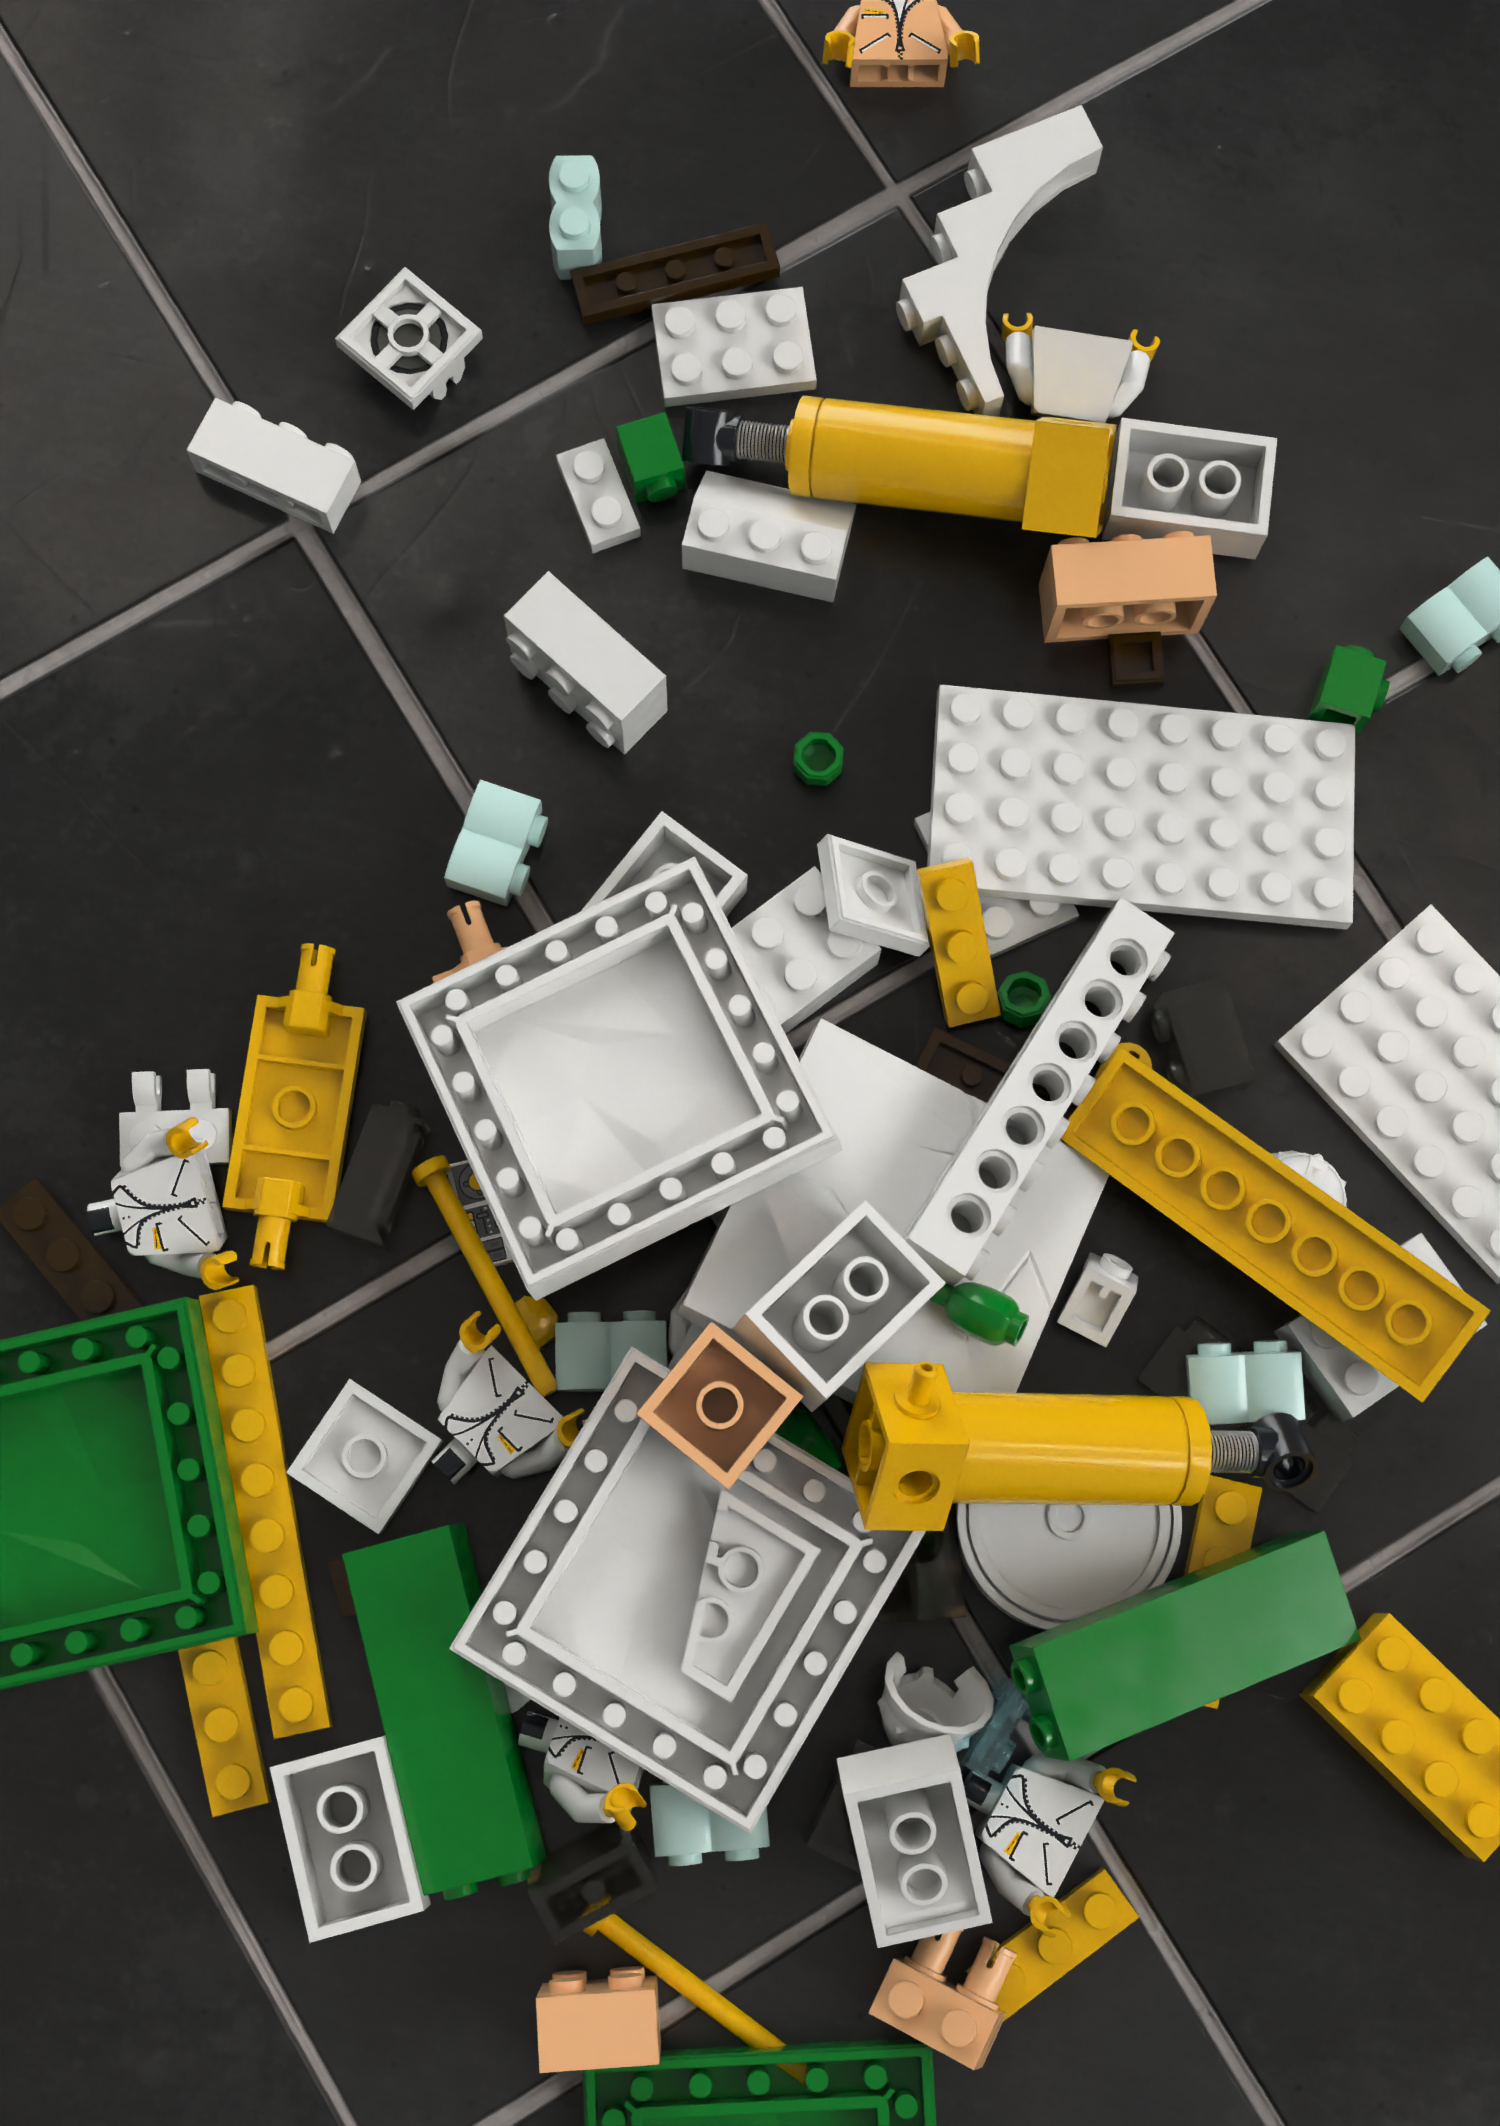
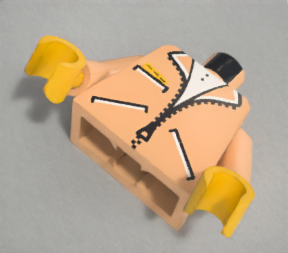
(899, 43)

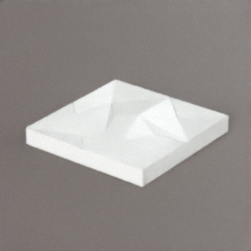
(617, 1078)
(896, 1142)
(607, 1583)

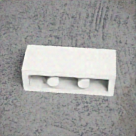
(275, 464)

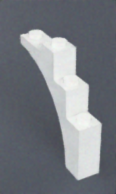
(1007, 186)

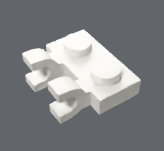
(213, 1124)

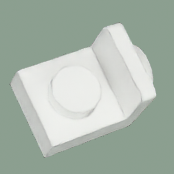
(1099, 1298)

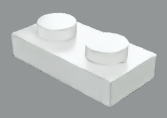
(598, 495)

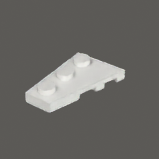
(742, 1593)

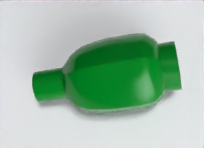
(983, 1313)

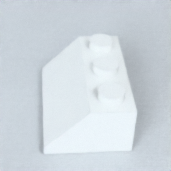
(767, 536)

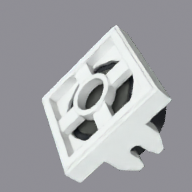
(410, 340)

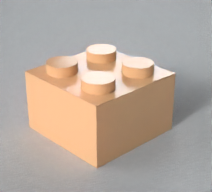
(719, 1405)
(598, 2021)

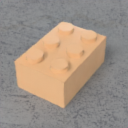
(1127, 586)

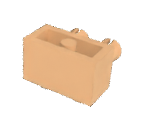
(945, 2016)

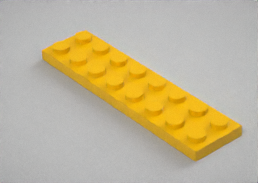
(1274, 1225)

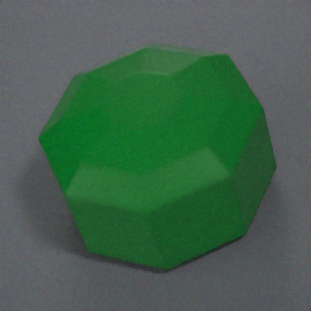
(818, 758)
(1023, 998)

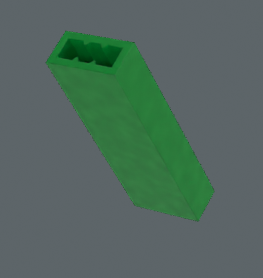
(1182, 1645)
(443, 1715)

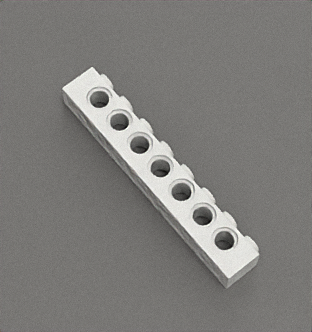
(1123, 937)

